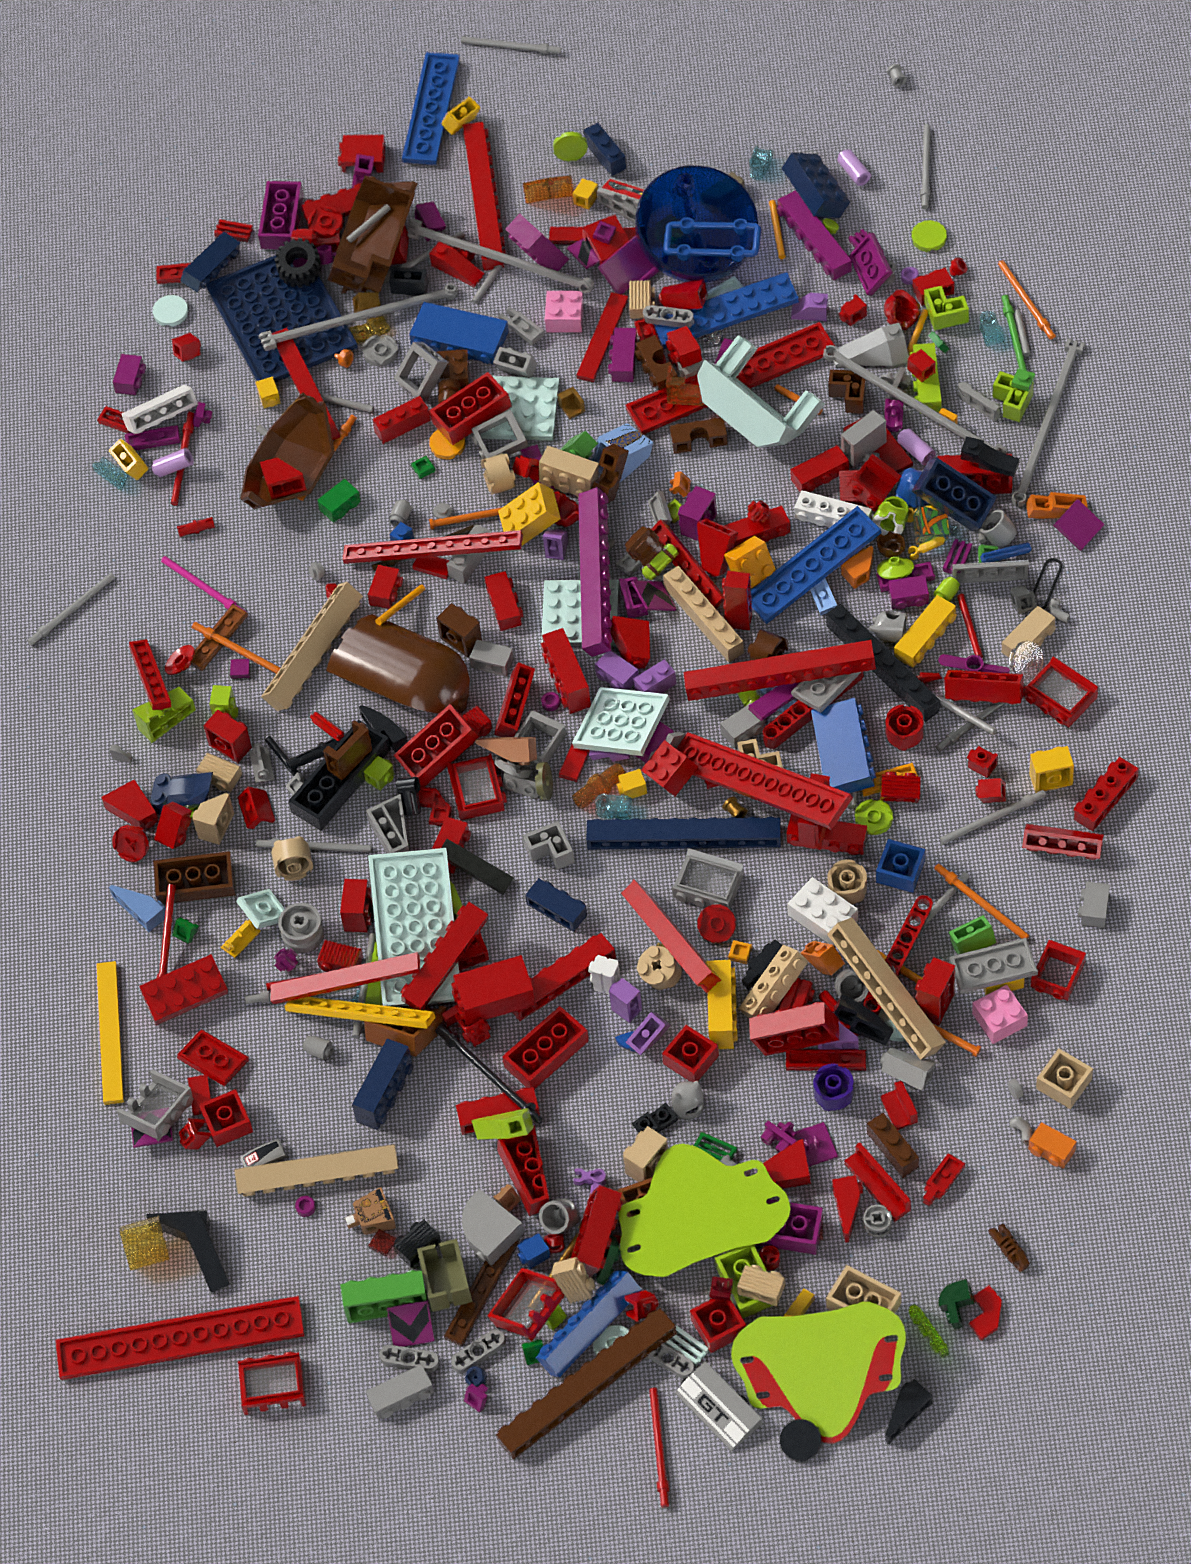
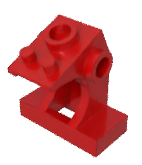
(473, 1034)

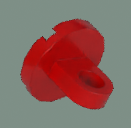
(131, 843)

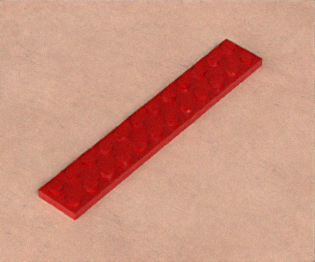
(766, 364)
(765, 781)
(179, 1338)

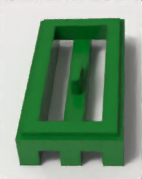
(733, 1149)

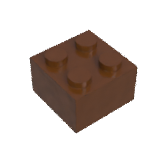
(459, 629)

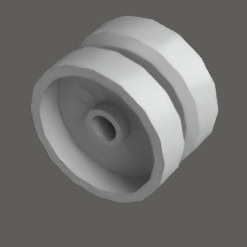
(301, 927)

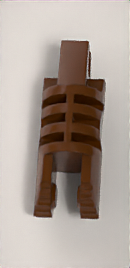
(1009, 1247)

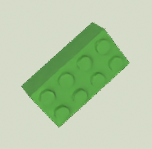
(372, 1296)

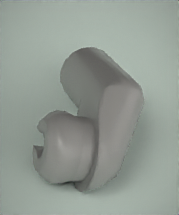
(1055, 610)
(1023, 1126)

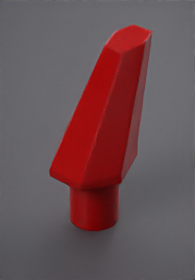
(927, 677)

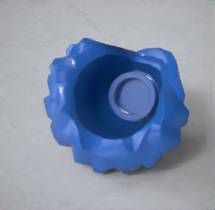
(906, 485)

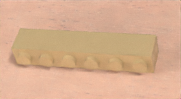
(703, 614)

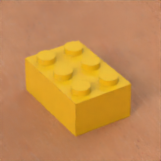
(530, 512)

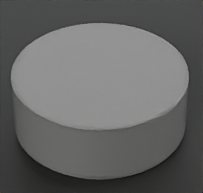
(1015, 1088)

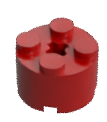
(904, 727)

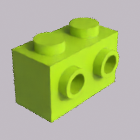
(223, 700)

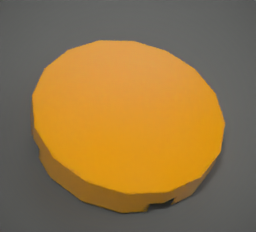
(443, 448)

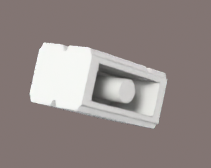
(604, 973)

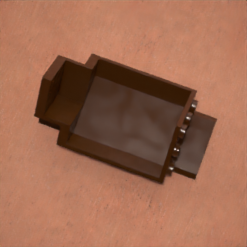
(368, 258)

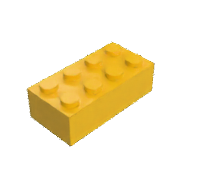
(722, 1006)

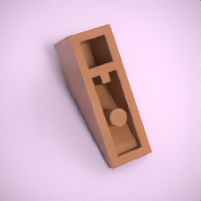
(511, 748)

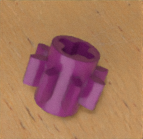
(286, 960)

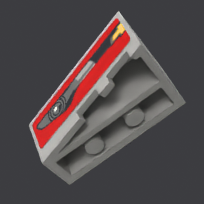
(620, 197)

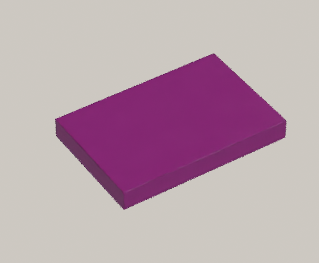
(870, 264)
(625, 266)

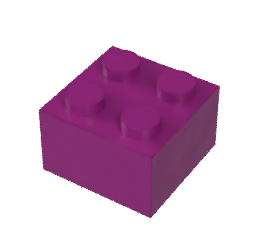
(698, 506)

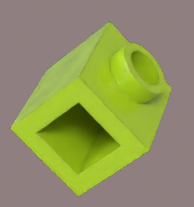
(379, 773)

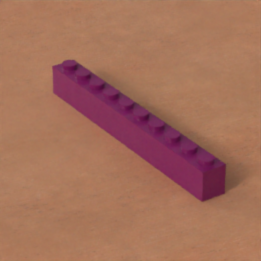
(594, 572)

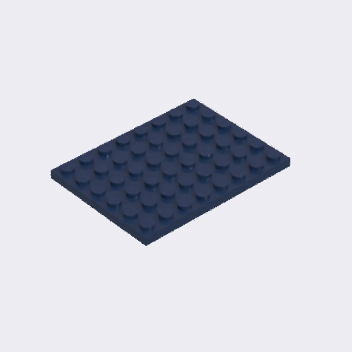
(259, 302)

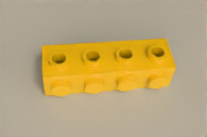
(925, 631)

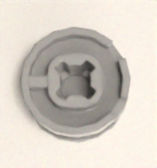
(877, 1220)

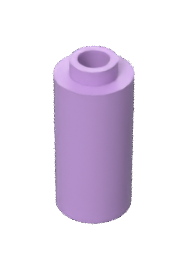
(853, 167)
(916, 446)
(172, 462)

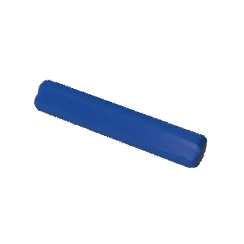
(1005, 553)

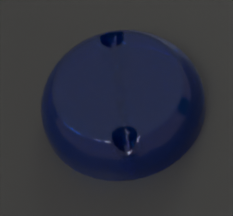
(705, 197)

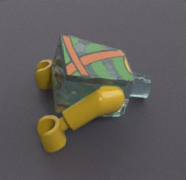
(930, 529)

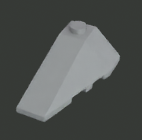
(879, 348)

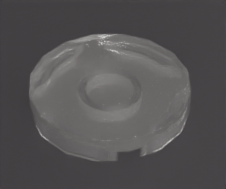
(1026, 659)

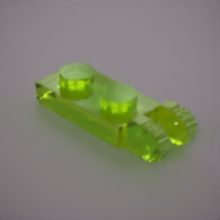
(928, 1330)

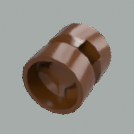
(447, 388)

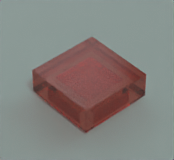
(382, 1243)

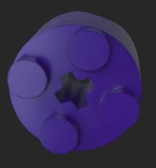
(833, 1087)

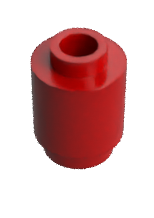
(305, 234)

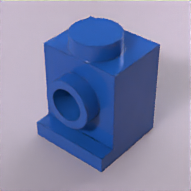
(401, 532)

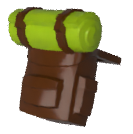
(652, 554)

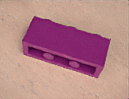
(623, 355)

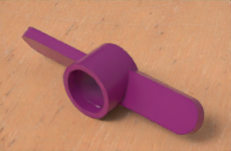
(325, 254)
(964, 663)

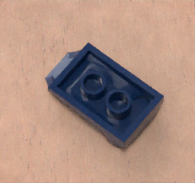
(185, 790)

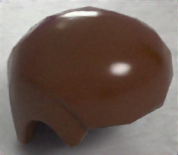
(891, 544)

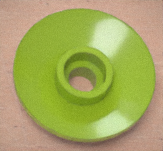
(895, 568)

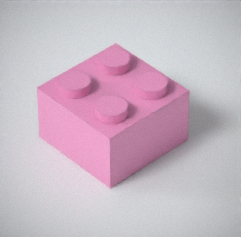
(564, 311)
(999, 1014)

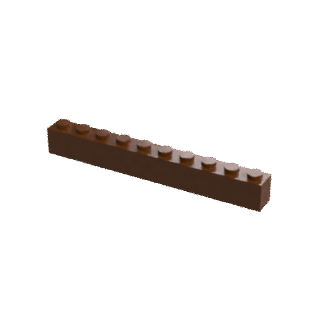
(586, 1383)

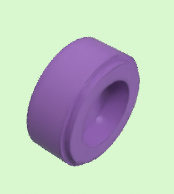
(908, 275)

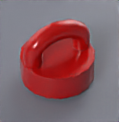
(958, 267)
(555, 1240)

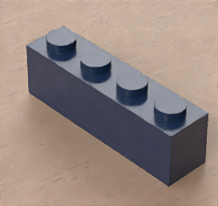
(211, 262)

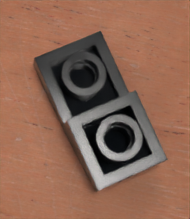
(657, 1120)

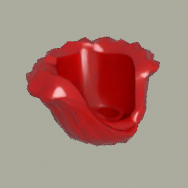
(901, 309)
(567, 509)

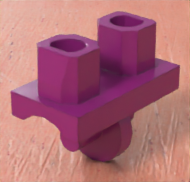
(894, 415)
(780, 1134)

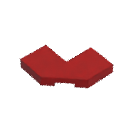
(440, 808)
(989, 1320)

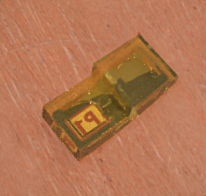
(373, 326)

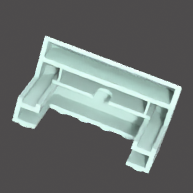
(744, 408)

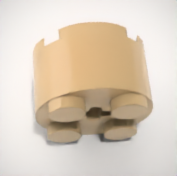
(497, 473)
(292, 858)
(848, 881)
(659, 978)

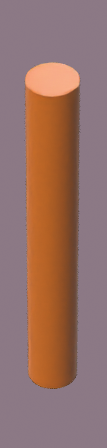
(787, 393)

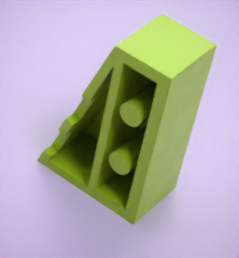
(158, 722)

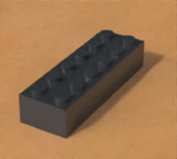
(325, 793)

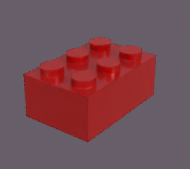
(936, 989)

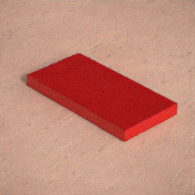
(891, 452)

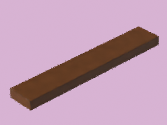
(480, 1293)

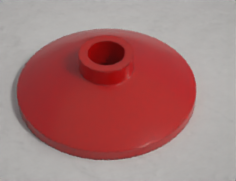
(180, 660)

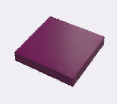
(1078, 525)

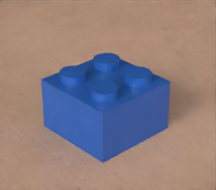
(900, 866)

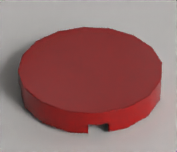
(326, 221)
(716, 923)

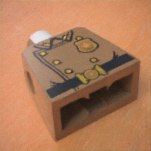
(371, 1213)

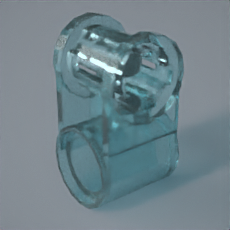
(759, 162)
(990, 329)
(614, 806)

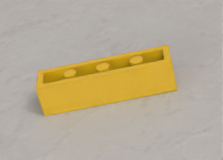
(800, 1304)

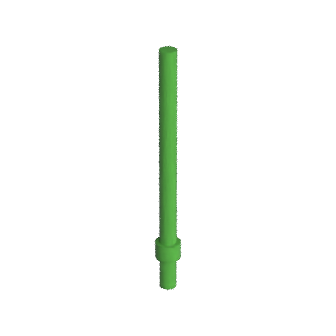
(1008, 311)

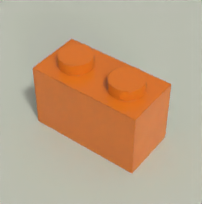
(1052, 1145)

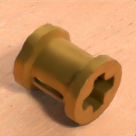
(734, 808)

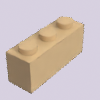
(1033, 629)

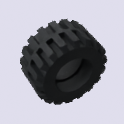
(296, 250)

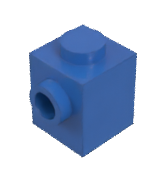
(533, 1251)

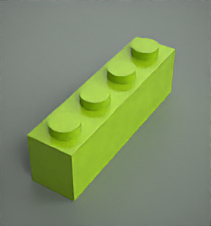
(929, 390)

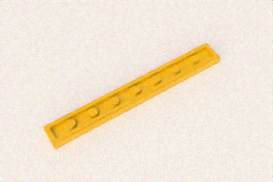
(361, 1011)
(110, 1033)

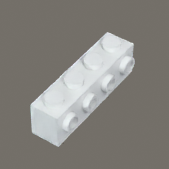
(159, 409)
(823, 510)

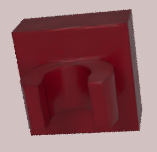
(721, 1288)

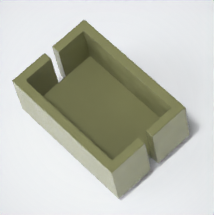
(445, 1276)

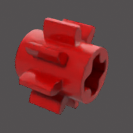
(758, 511)

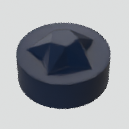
(475, 1376)

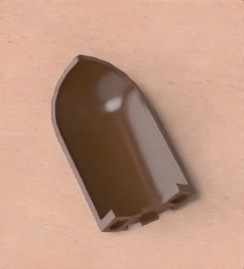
(401, 666)

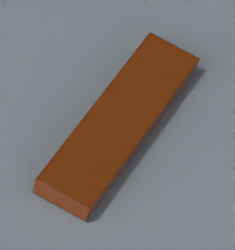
(225, 627)

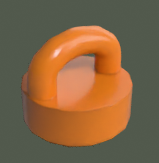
(345, 358)

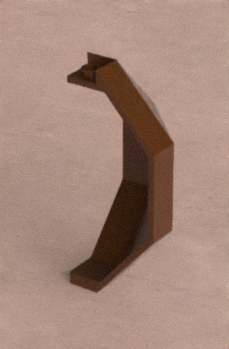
(299, 439)

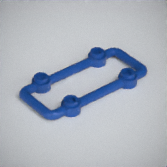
(687, 225)

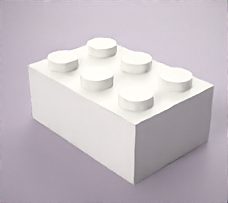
(820, 909)

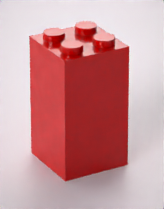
(493, 990)

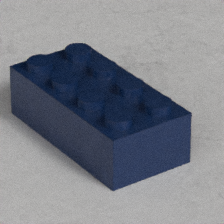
(815, 185)
(954, 494)
(382, 1084)

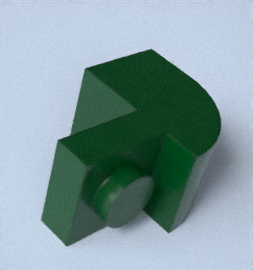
(953, 1297)

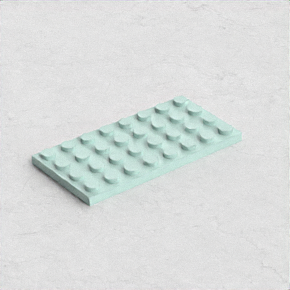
(410, 912)

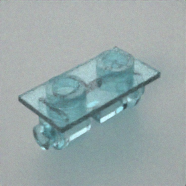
(110, 473)

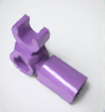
(593, 1178)

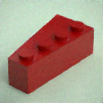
(525, 1169)

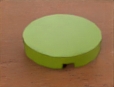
(570, 146)
(929, 235)
(875, 815)

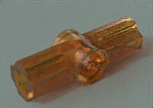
(597, 785)

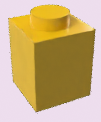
(585, 194)
(268, 392)
(632, 784)

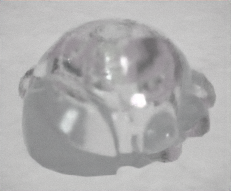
(714, 337)

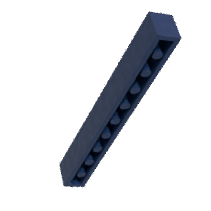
(683, 833)

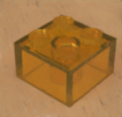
(144, 1243)

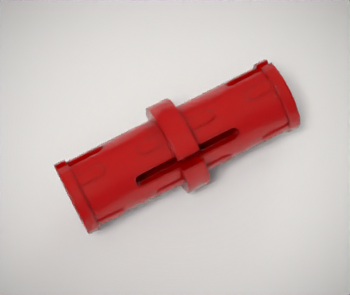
(195, 527)

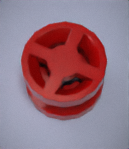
(770, 1252)

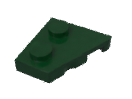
(611, 1255)

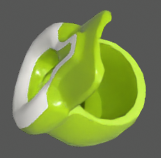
(892, 515)

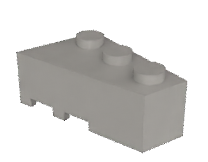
(389, 825)

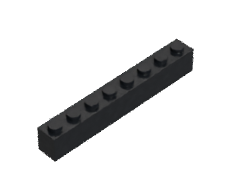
(888, 667)

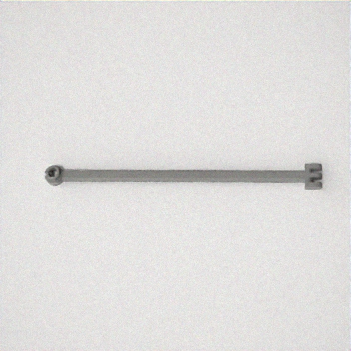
(416, 231)
(269, 341)
(1072, 351)
(902, 396)

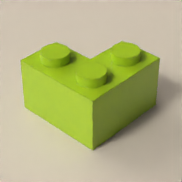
(944, 311)
(1014, 399)

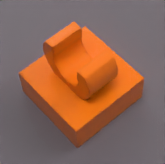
(681, 484)

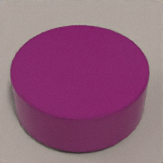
(550, 701)
(305, 1206)

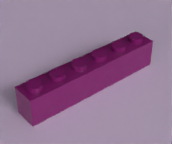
(814, 236)

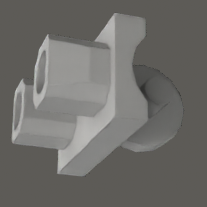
(899, 379)

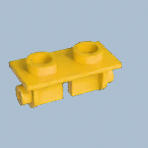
(240, 939)

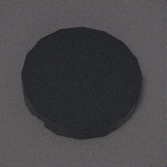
(800, 1440)

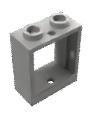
(437, 367)
(511, 448)
(547, 726)

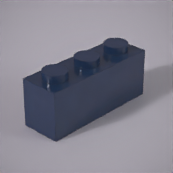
(605, 149)
(556, 904)

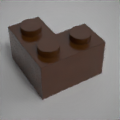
(457, 366)
(848, 386)

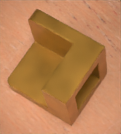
(365, 301)
(571, 403)

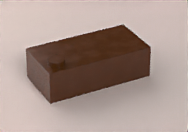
(195, 877)

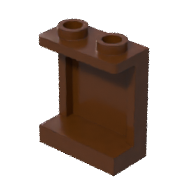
(351, 753)

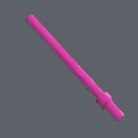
(196, 581)

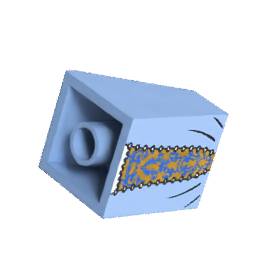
(629, 439)

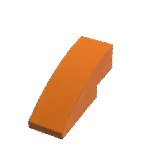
(1051, 506)

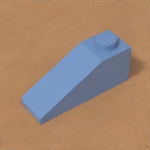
(140, 906)

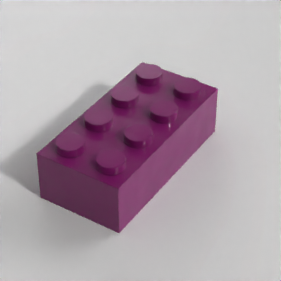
(280, 213)
(536, 244)
(800, 1230)

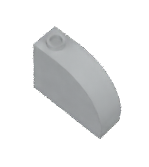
(489, 1227)

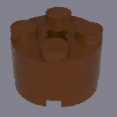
(767, 645)

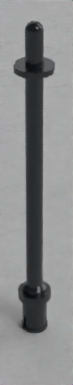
(453, 1040)

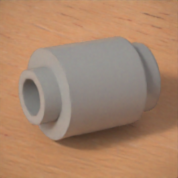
(400, 512)
(318, 1047)

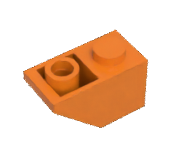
(858, 568)
(823, 957)

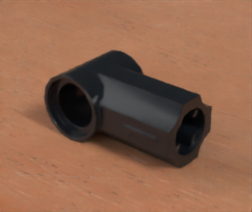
(408, 789)

